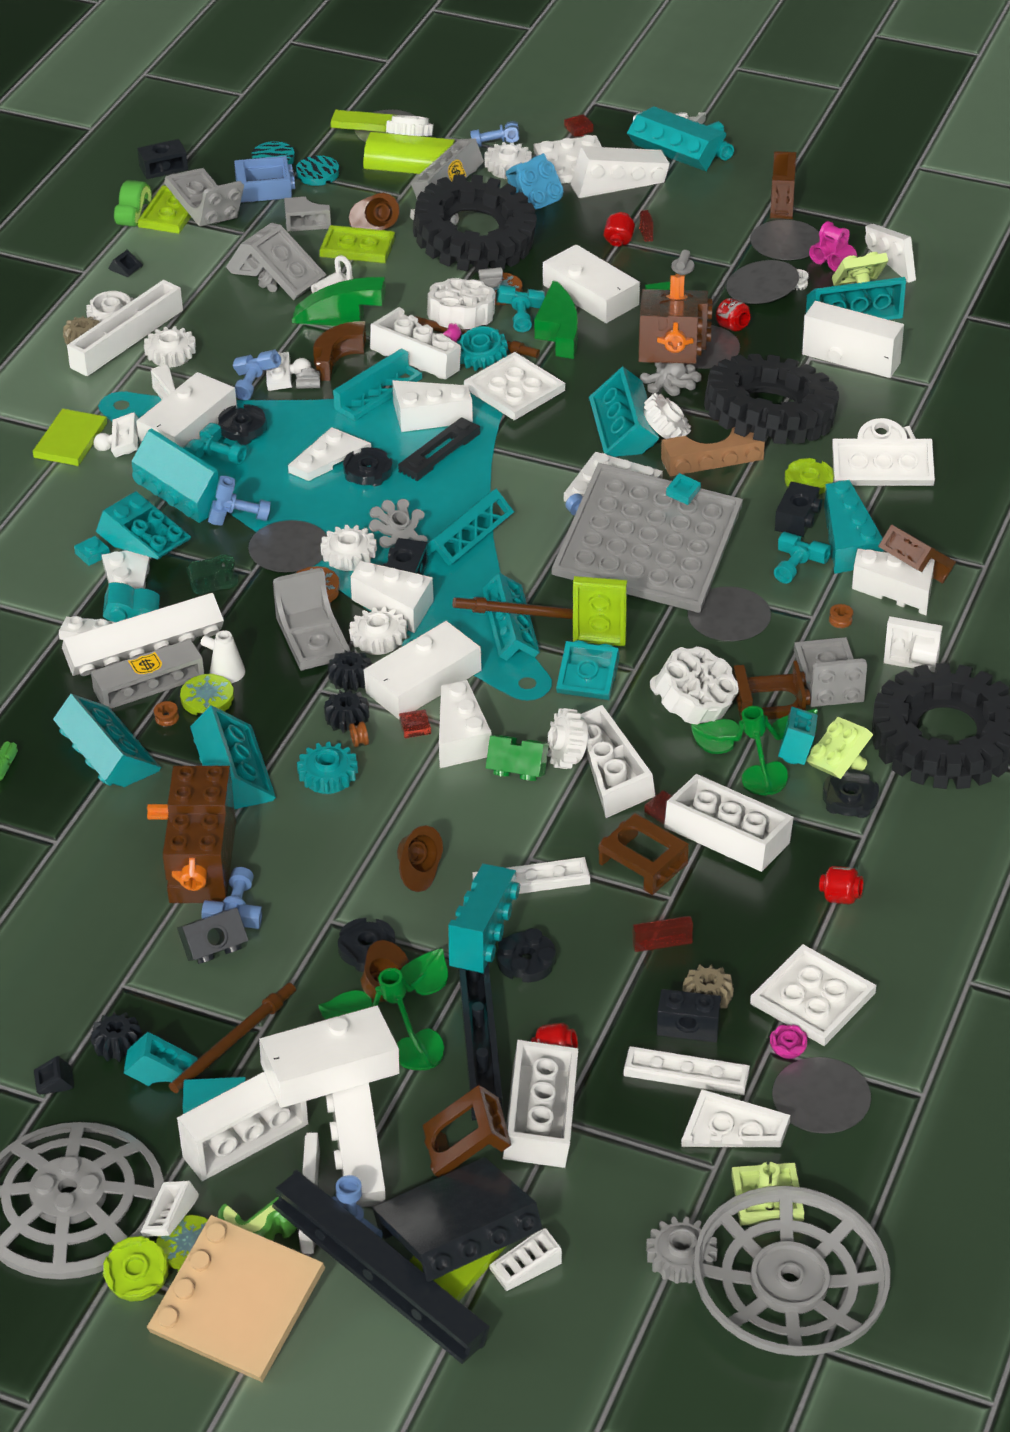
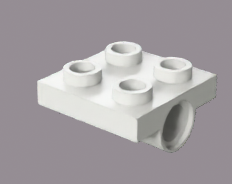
(912, 643)

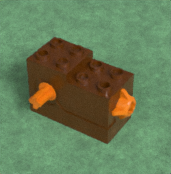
(674, 323)
(197, 833)

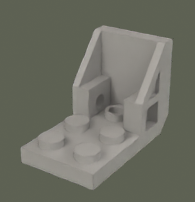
(280, 256)

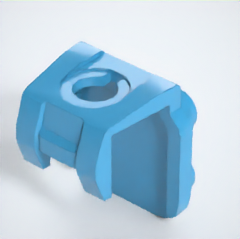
(536, 180)

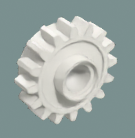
(409, 125)
(504, 157)
(106, 304)
(170, 346)
(665, 417)
(348, 547)
(378, 631)
(567, 738)

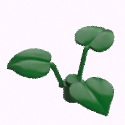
(719, 738)
(425, 976)

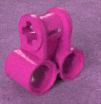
(832, 246)

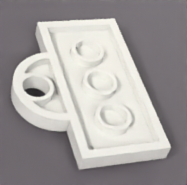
(883, 458)

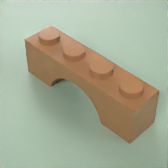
(687, 456)

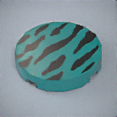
(274, 149)
(317, 170)

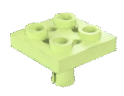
(860, 269)
(840, 748)
(760, 1176)

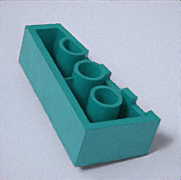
(848, 525)
(482, 918)

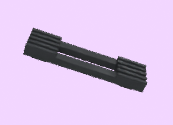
(418, 466)

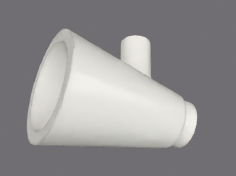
(225, 656)

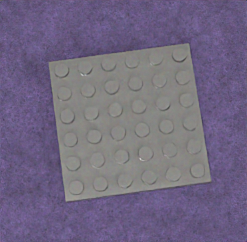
(651, 540)

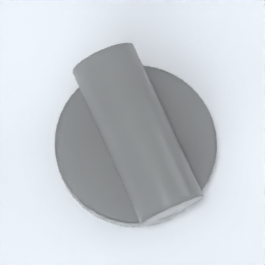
(683, 264)
(491, 277)
(267, 280)
(307, 379)

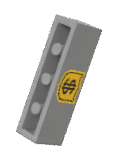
(459, 159)
(147, 674)

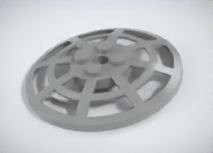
(70, 1207)
(792, 1258)

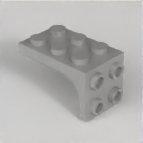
(204, 198)
(307, 618)
(831, 671)

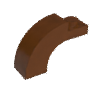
(336, 343)

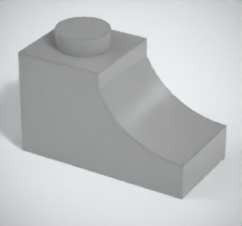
(306, 215)

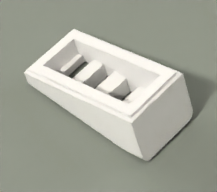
(162, 381)
(171, 1202)
(531, 1246)

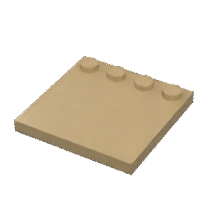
(236, 1298)

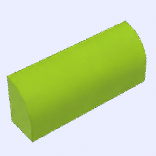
(402, 152)

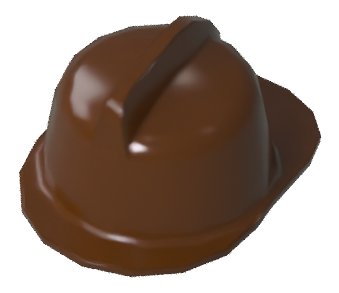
(375, 212)
(419, 857)
(380, 957)

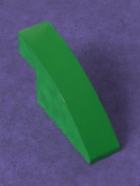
(340, 302)
(558, 321)

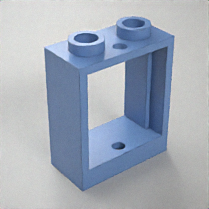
(262, 169)

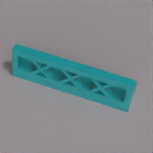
(371, 384)
(462, 522)
(507, 627)

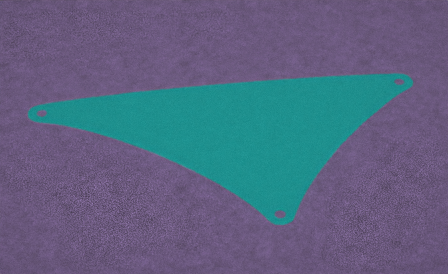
(335, 502)

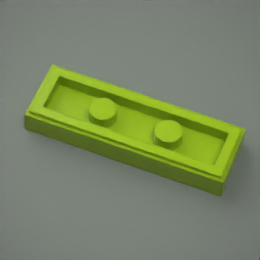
(360, 120)

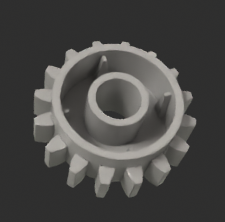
(673, 1250)

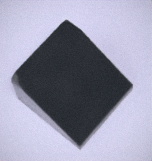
(125, 264)
(53, 1076)

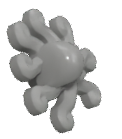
(672, 377)
(396, 522)

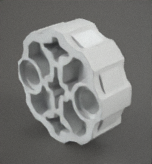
(461, 302)
(696, 685)

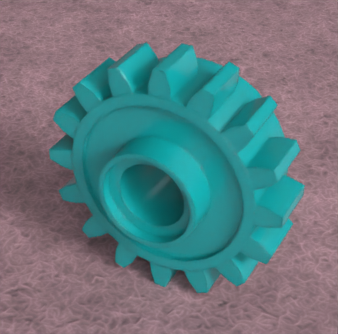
(482, 347)
(327, 768)

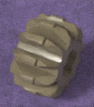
(77, 327)
(710, 982)

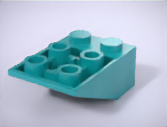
(140, 527)

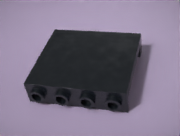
(459, 1217)

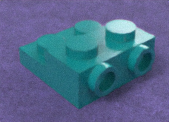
(588, 670)

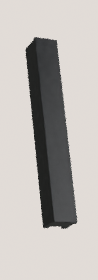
(480, 1032)
(380, 1267)

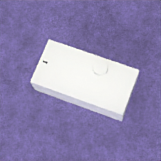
(592, 283)
(852, 339)
(188, 409)
(420, 668)
(728, 822)
(329, 1056)
(541, 1103)
(236, 1126)

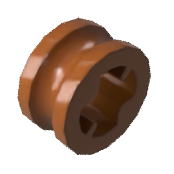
(841, 621)
(164, 707)
(358, 734)

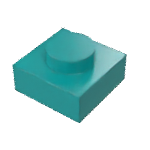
(683, 489)
(91, 550)

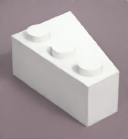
(430, 404)
(887, 576)
(394, 589)
(463, 727)

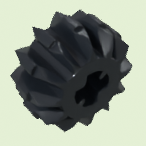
(347, 670)
(345, 710)
(115, 1035)

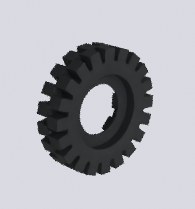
(500, 246)
(805, 417)
(912, 695)

